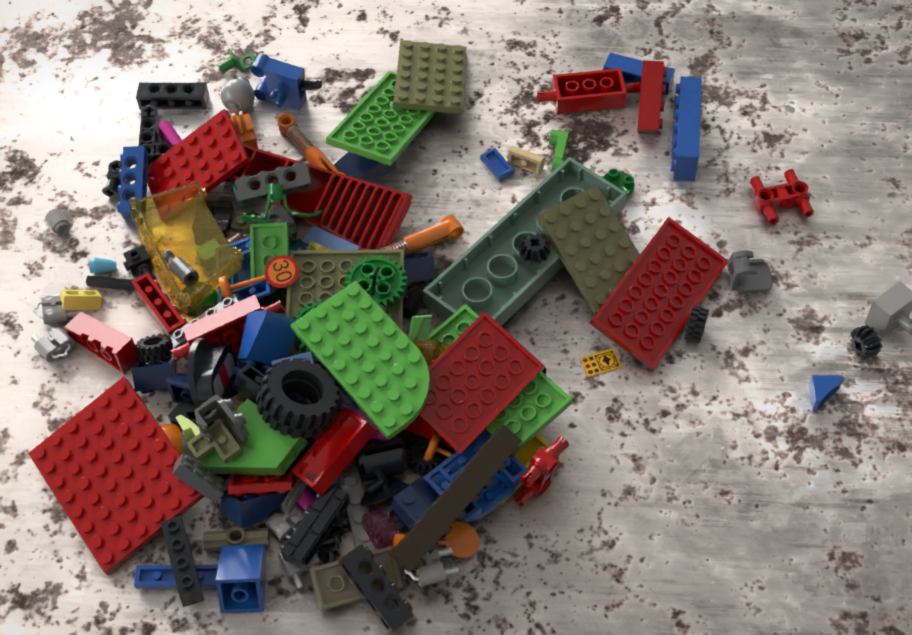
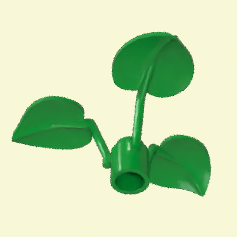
(275, 193)

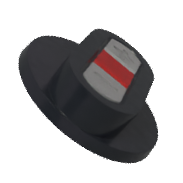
(210, 371)

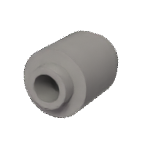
(57, 221)

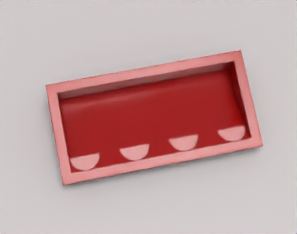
(333, 451)

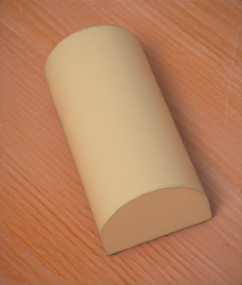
(526, 160)

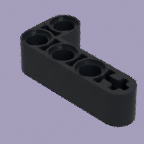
(150, 134)

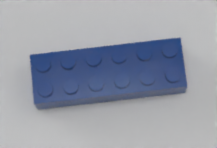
(686, 128)

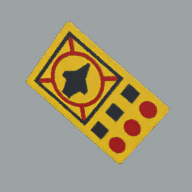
(600, 362)

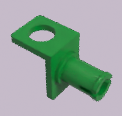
(233, 62)

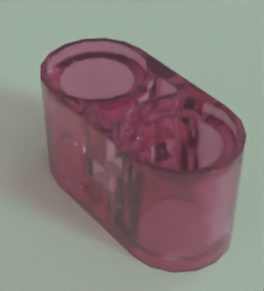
(379, 527)

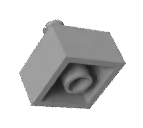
(891, 310)

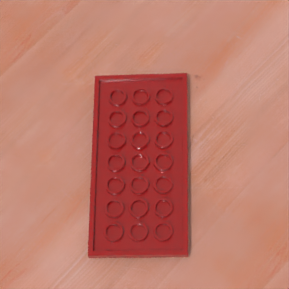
(659, 293)

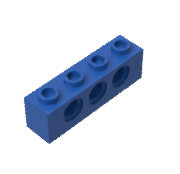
(132, 156)

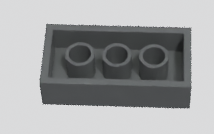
(199, 477)

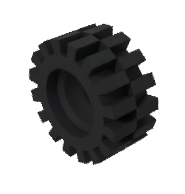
(696, 324)
(154, 348)
(420, 466)

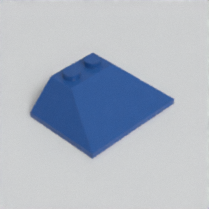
(258, 289)
(499, 490)

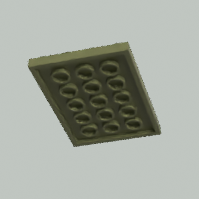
(430, 77)
(590, 243)

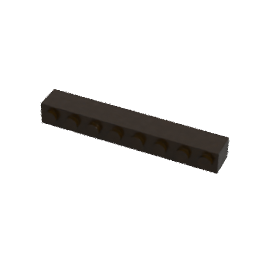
(455, 498)

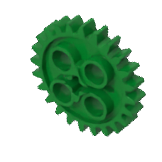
(393, 284)

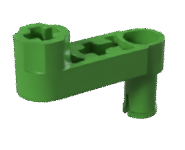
(560, 140)

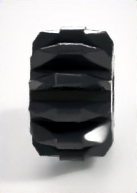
(534, 248)
(865, 342)

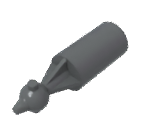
(181, 268)

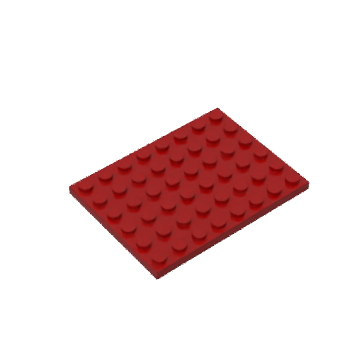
(114, 475)

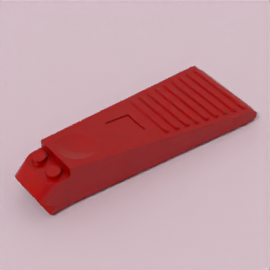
(351, 207)

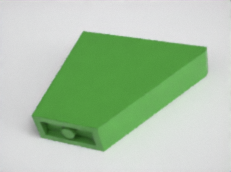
(263, 450)

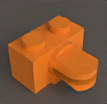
(245, 129)

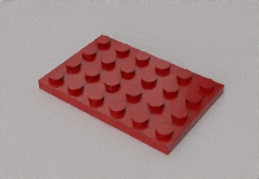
(204, 157)
(476, 381)

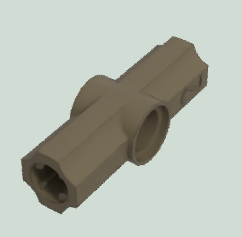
(216, 539)

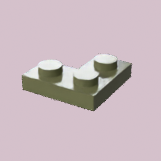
(221, 441)

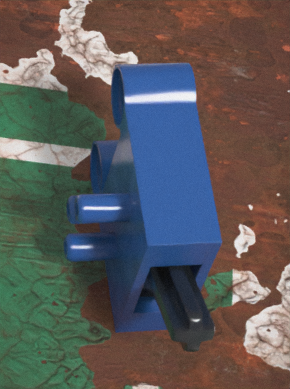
(283, 82)

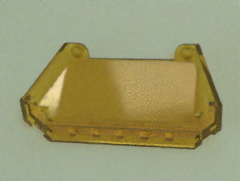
(186, 227)

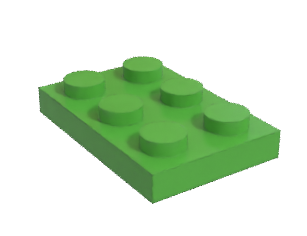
(267, 242)

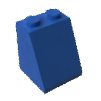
(266, 338)
(241, 578)

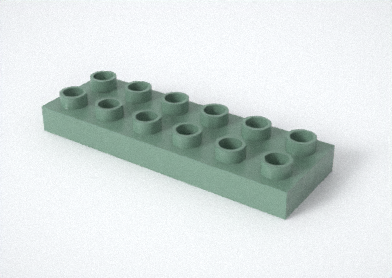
(492, 272)

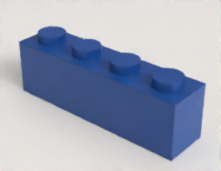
(632, 69)

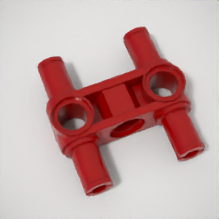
(781, 196)
(540, 471)

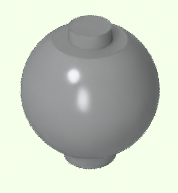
(237, 95)

